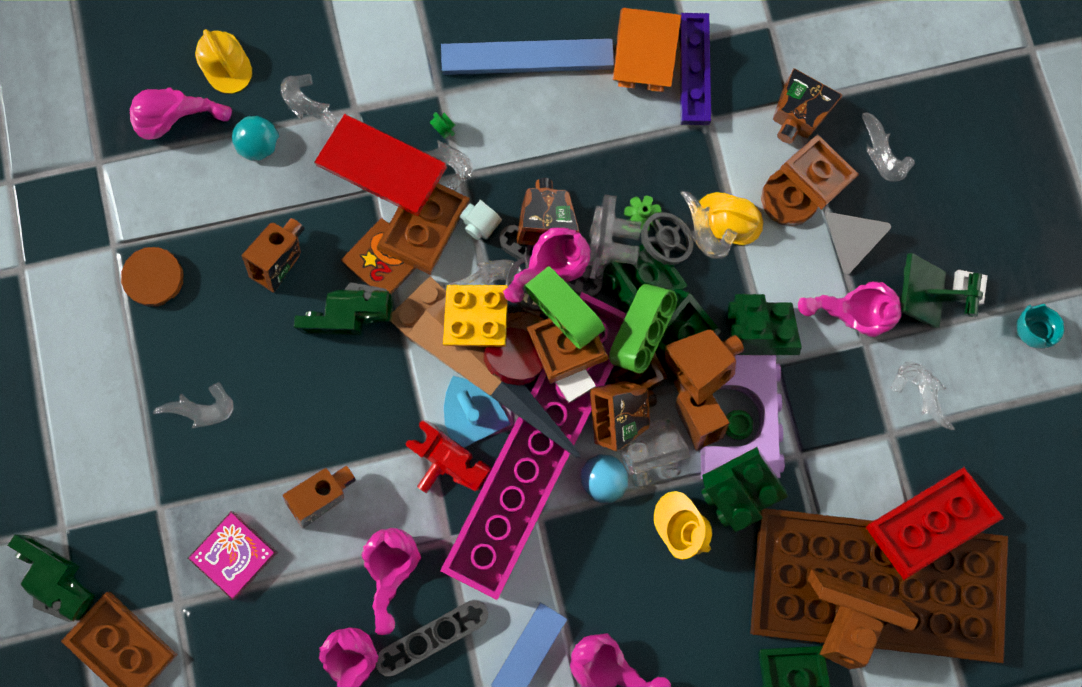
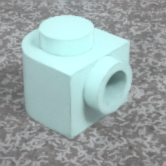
(480, 220)

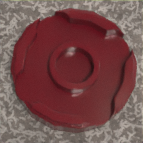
(516, 362)

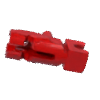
(447, 458)

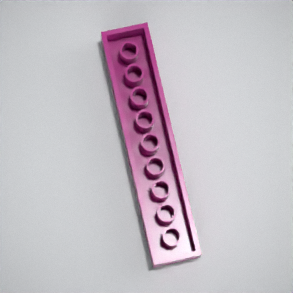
(524, 477)

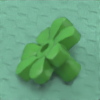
(642, 210)

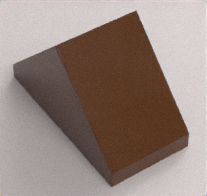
(650, 378)

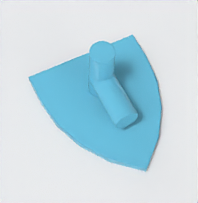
(471, 413)

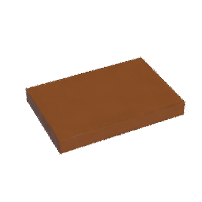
(423, 238)
(862, 600)
(118, 645)

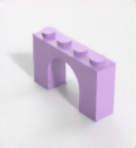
(757, 379)

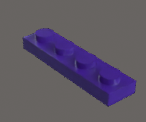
(695, 69)

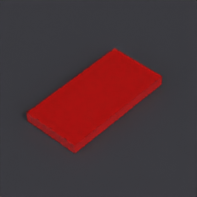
(381, 164)
(934, 523)

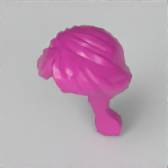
(157, 110)
(561, 250)
(868, 308)
(390, 559)
(348, 657)
(601, 663)

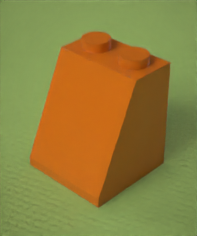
(646, 48)

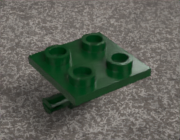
(925, 292)

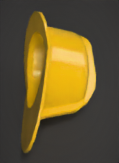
(223, 61)
(733, 213)
(682, 526)

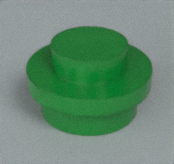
(443, 125)
(740, 424)

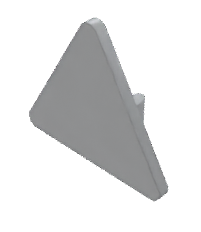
(854, 237)

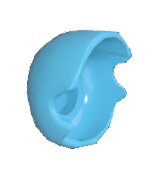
(604, 478)

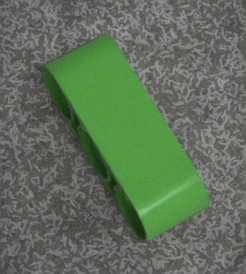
(564, 307)
(643, 328)

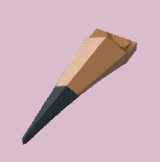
(423, 324)

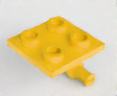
(475, 316)

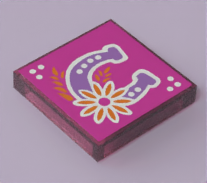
(232, 555)

